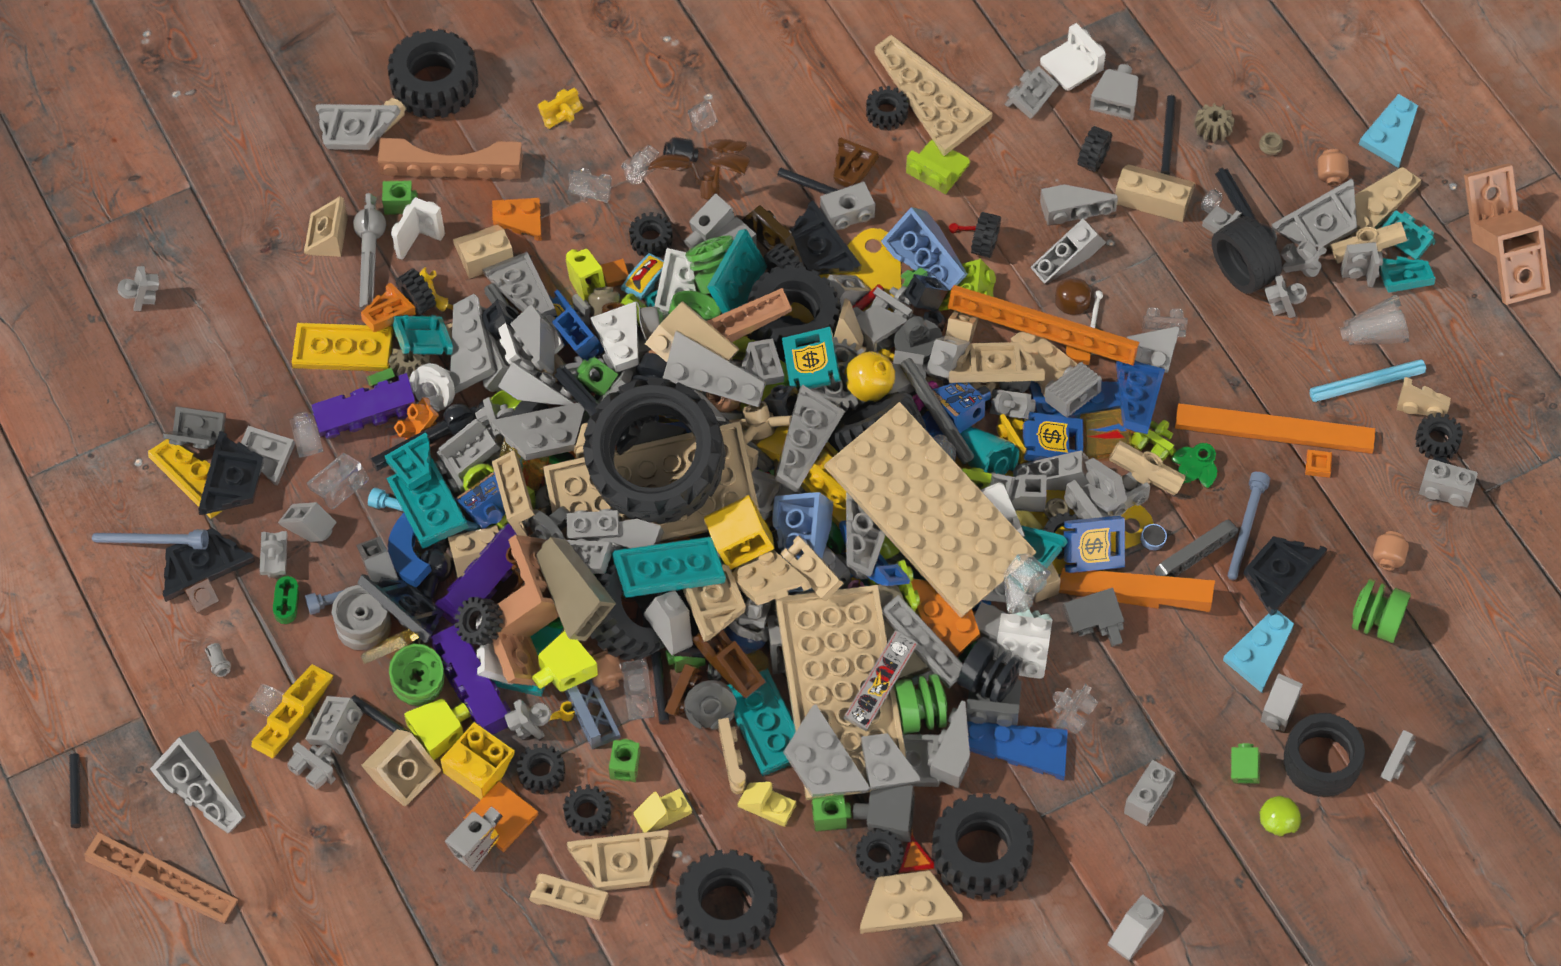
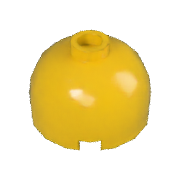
(870, 376)

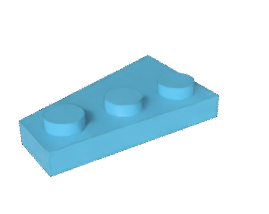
(1391, 130)
(1259, 650)

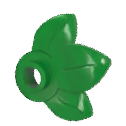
(1196, 467)

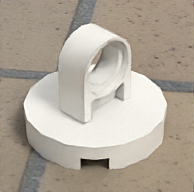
(434, 383)

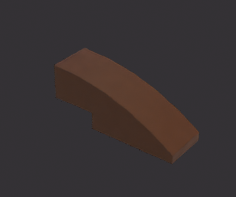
(730, 662)

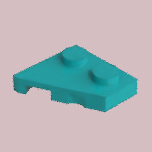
(1405, 274)
(412, 462)

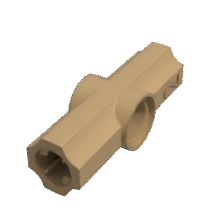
(1383, 237)
(1147, 468)

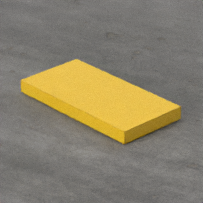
(342, 347)

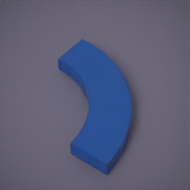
(402, 554)

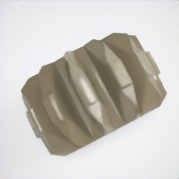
(1214, 122)
(406, 363)

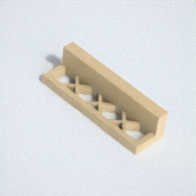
(513, 491)

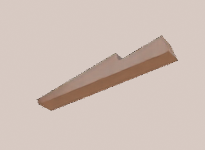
(751, 316)
(159, 878)

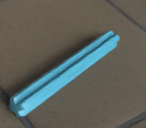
(1367, 380)

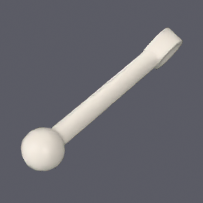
(1097, 295)

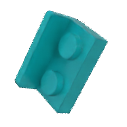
(1417, 238)

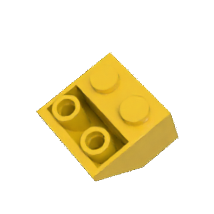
(739, 532)
(477, 761)

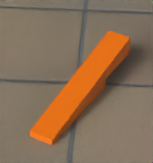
(1141, 589)

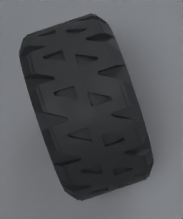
(638, 401)

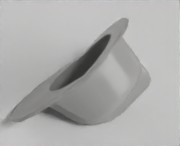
(650, 319)

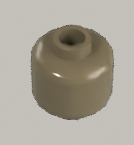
(601, 297)

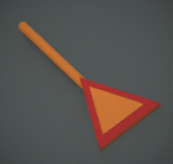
(915, 858)

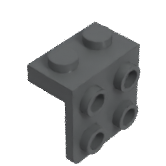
(196, 427)
(1004, 713)

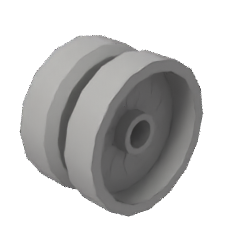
(360, 619)

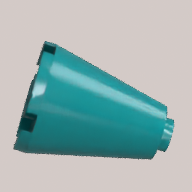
(990, 451)

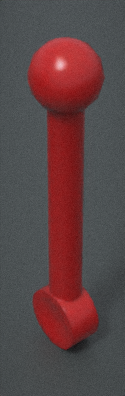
(954, 228)

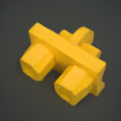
(560, 108)

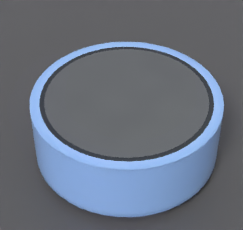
(1153, 537)

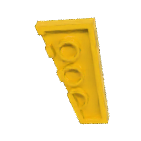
(182, 469)

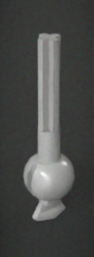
(369, 226)

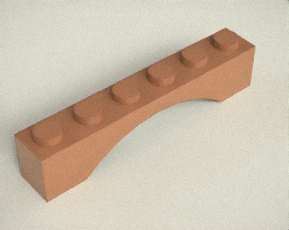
(495, 161)

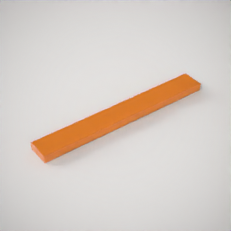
(1043, 325)
(1275, 428)

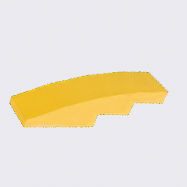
(292, 712)

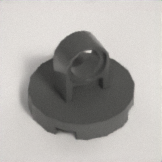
(917, 337)
(546, 527)
(708, 703)

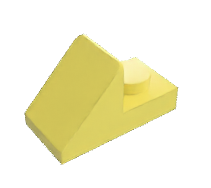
(764, 802)
(663, 811)

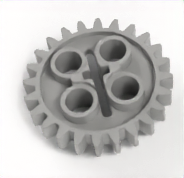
(842, 397)

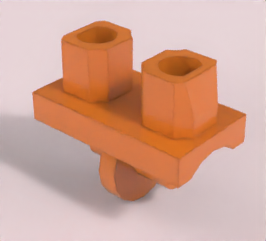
(420, 417)

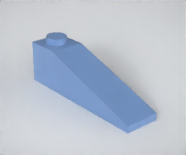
(923, 245)
(805, 516)

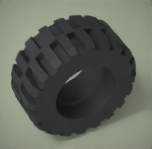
(429, 50)
(799, 287)
(862, 418)
(618, 631)
(986, 815)
(721, 871)

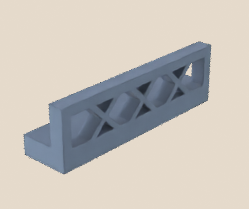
(590, 722)

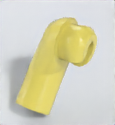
(1028, 520)

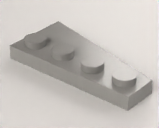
(521, 283)
(471, 347)
(709, 372)
(807, 434)

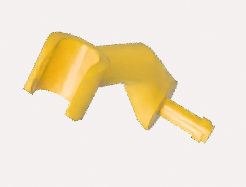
(441, 302)

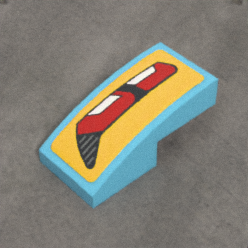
(643, 277)

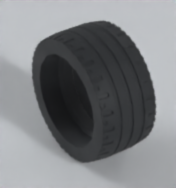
(1246, 254)
(1330, 727)

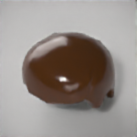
(1073, 296)

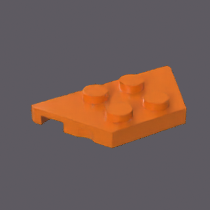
(943, 620)

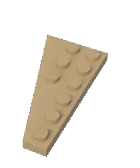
(938, 103)

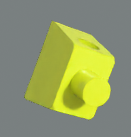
(581, 266)
(564, 664)
(437, 725)

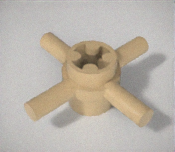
(760, 422)

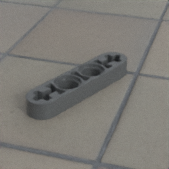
(1197, 550)

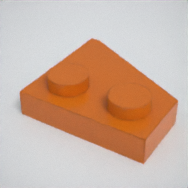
(518, 216)
(384, 308)

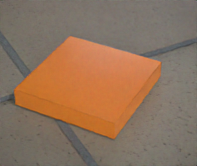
(515, 812)

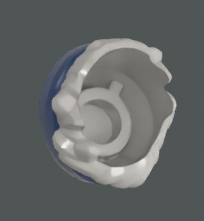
(747, 638)

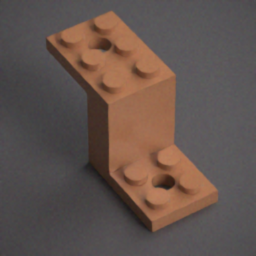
(1507, 233)
(524, 614)

